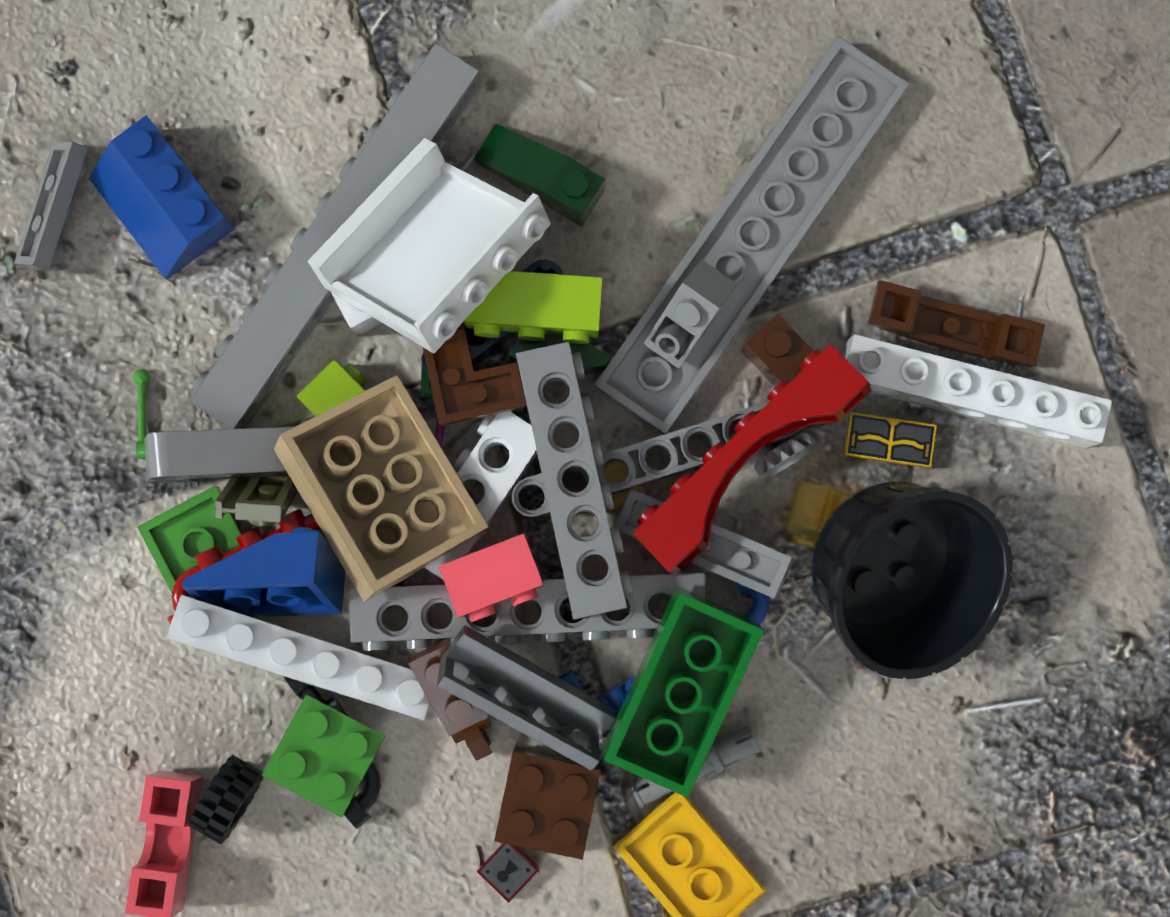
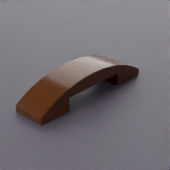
(954, 326)

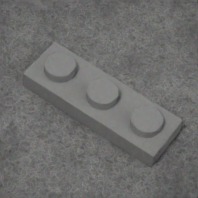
(51, 206)

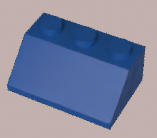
(158, 198)

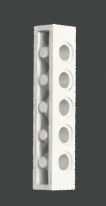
(979, 392)

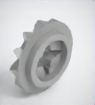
(787, 453)

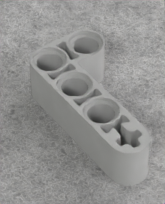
(211, 454)

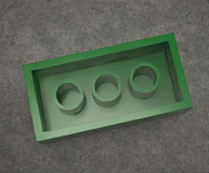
(682, 691)

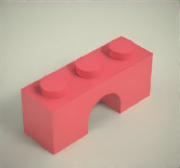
(162, 872)

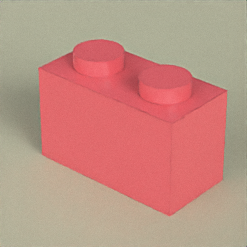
(492, 577)

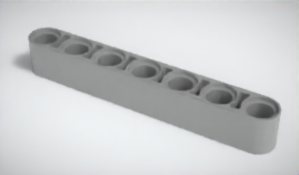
(634, 458)

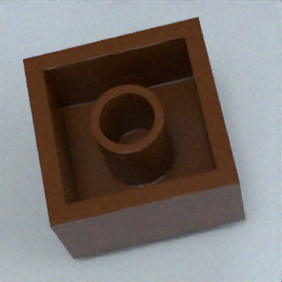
(547, 803)

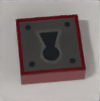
(508, 870)

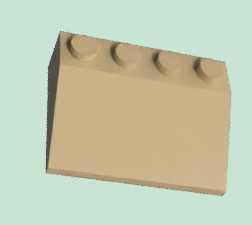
(379, 487)

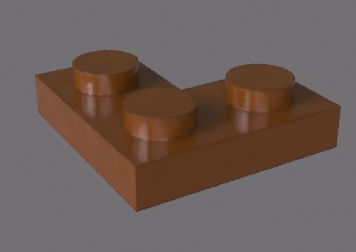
(469, 394)

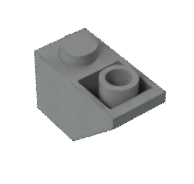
(690, 313)

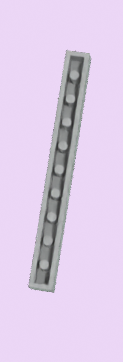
(295, 297)

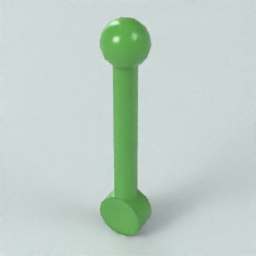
(141, 378)

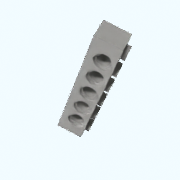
(537, 371)

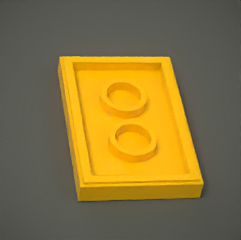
(688, 862)

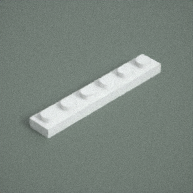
(297, 657)

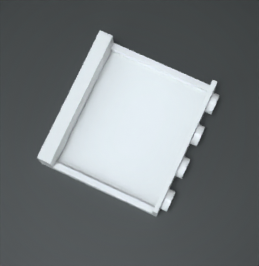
(428, 247)

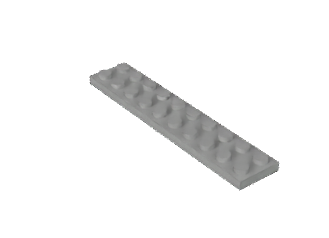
(760, 224)

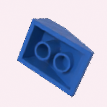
(275, 577)

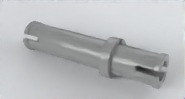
(721, 754)

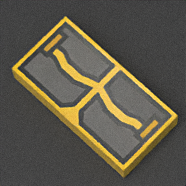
(889, 440)

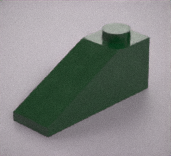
(542, 171)

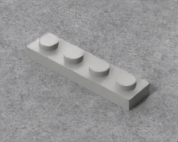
(727, 552)

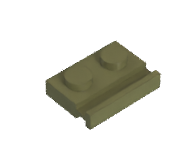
(257, 499)

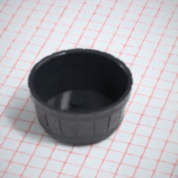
(912, 576)

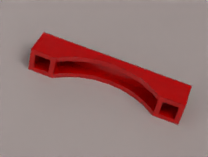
(817, 395)

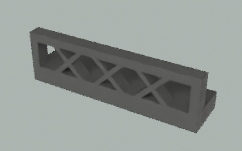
(527, 696)

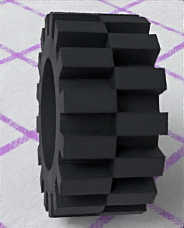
(226, 799)

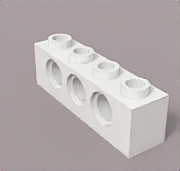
(502, 430)

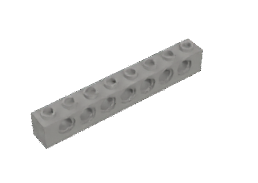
(370, 625)

